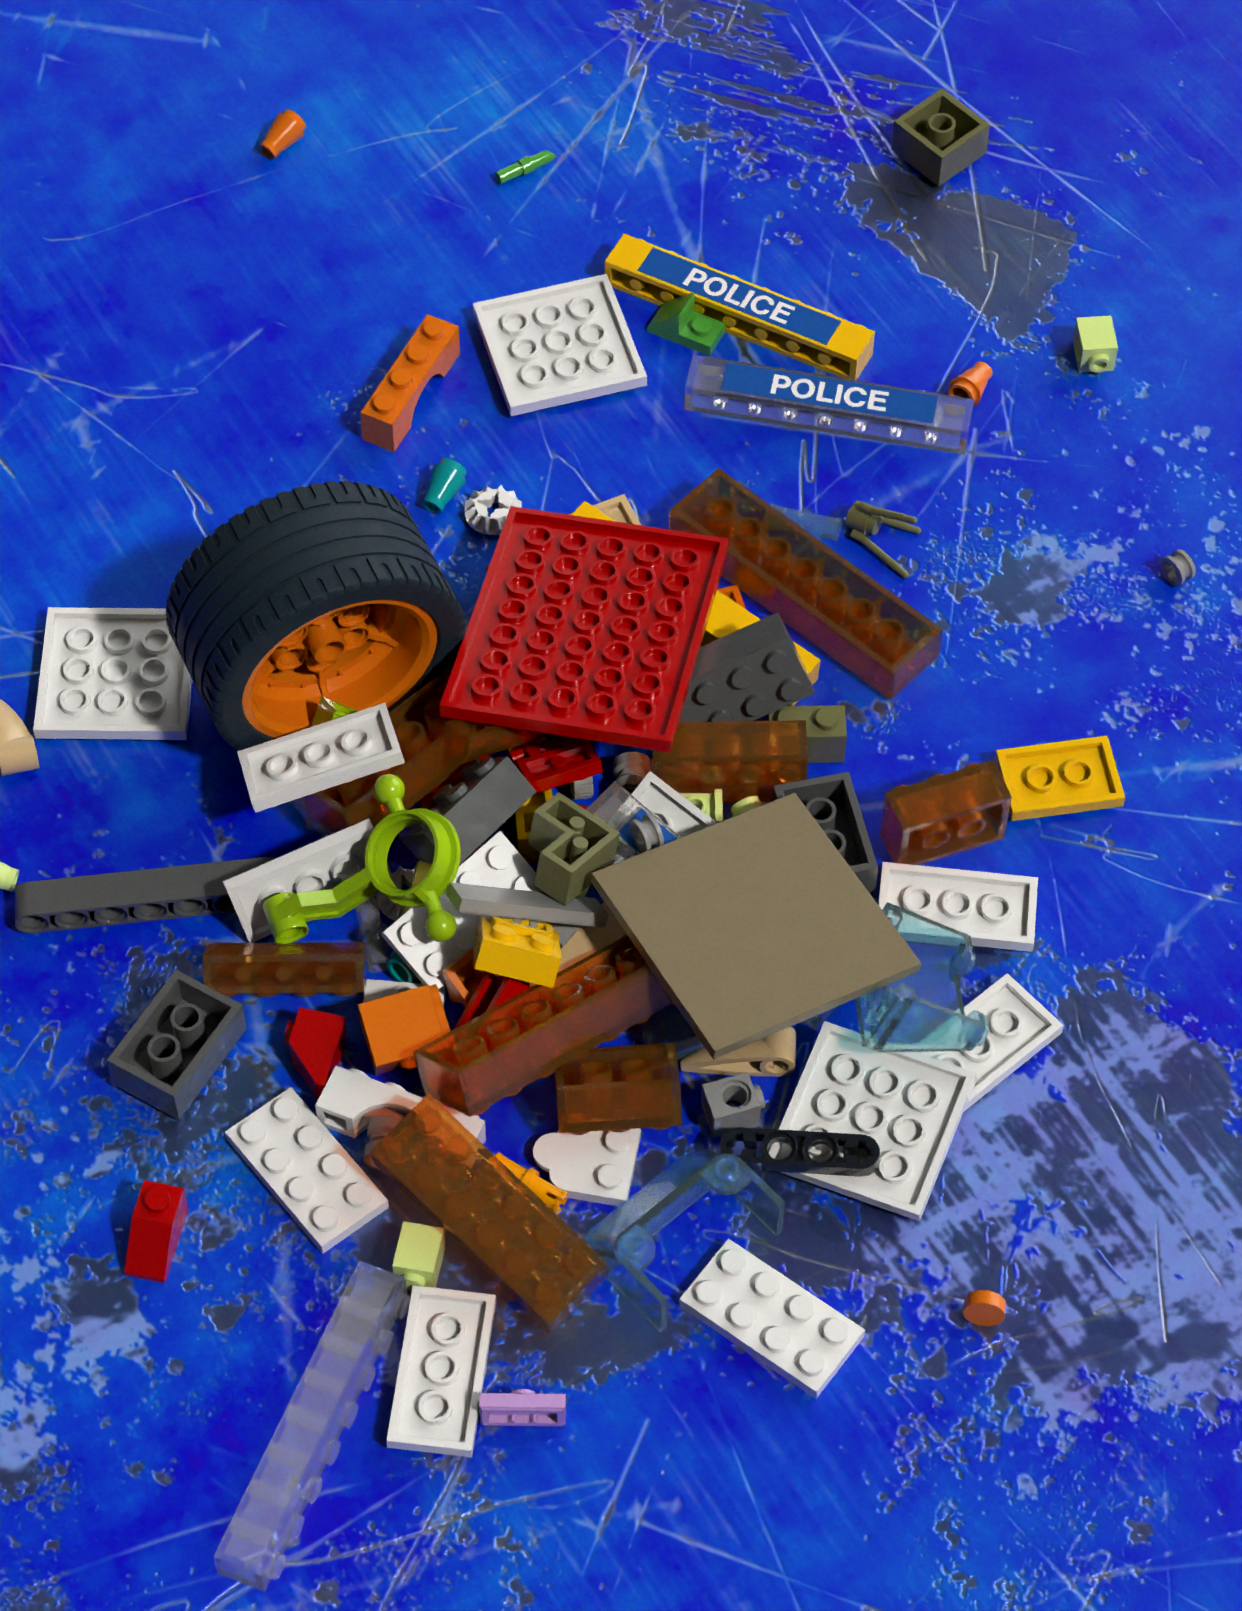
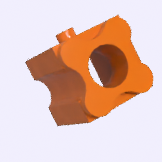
(401, 1025)

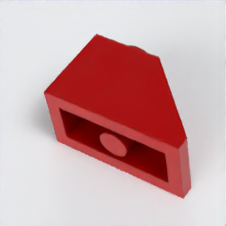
(316, 1046)
(155, 1231)

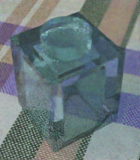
(671, 1027)

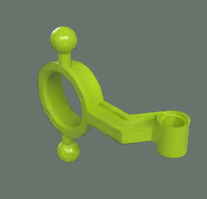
(290, 912)

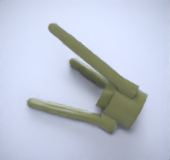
(867, 519)

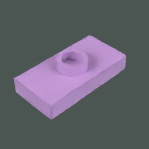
(522, 1408)

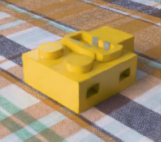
(517, 949)

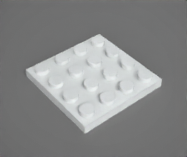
(559, 344)
(111, 676)
(894, 1097)

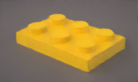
(1060, 778)

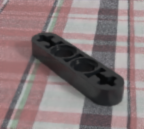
(800, 1145)

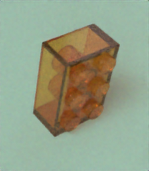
(945, 814)
(619, 1090)

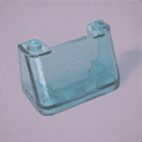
(926, 1007)

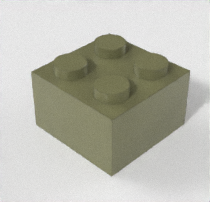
(940, 137)

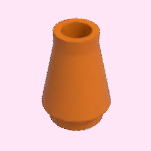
(284, 132)
(971, 382)

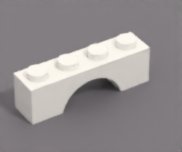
(354, 1099)

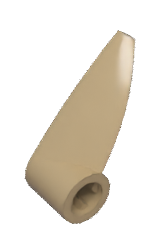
(16, 744)
(763, 1058)

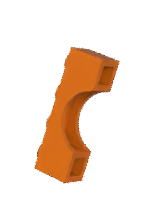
(391, 407)

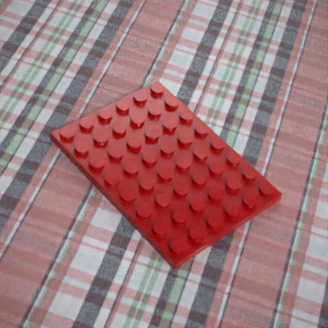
(586, 629)

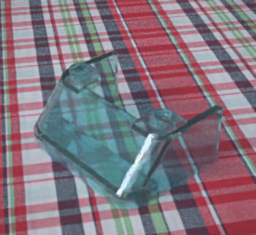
(627, 1232)

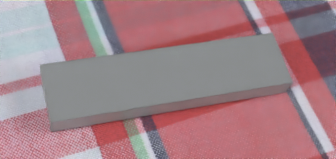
(525, 905)

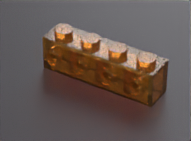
(285, 968)

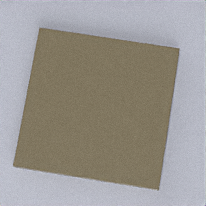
(754, 924)

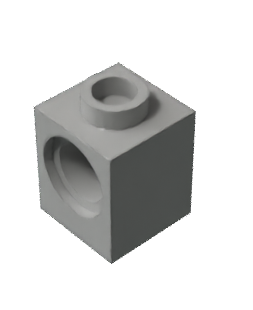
(725, 1117)

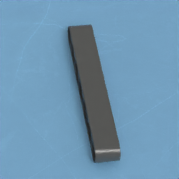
(127, 896)

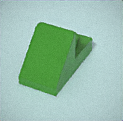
(686, 327)

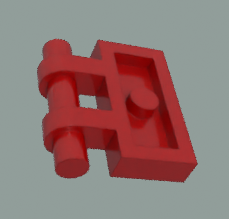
(556, 761)

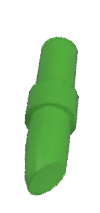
(524, 166)

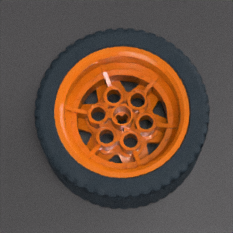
(309, 603)

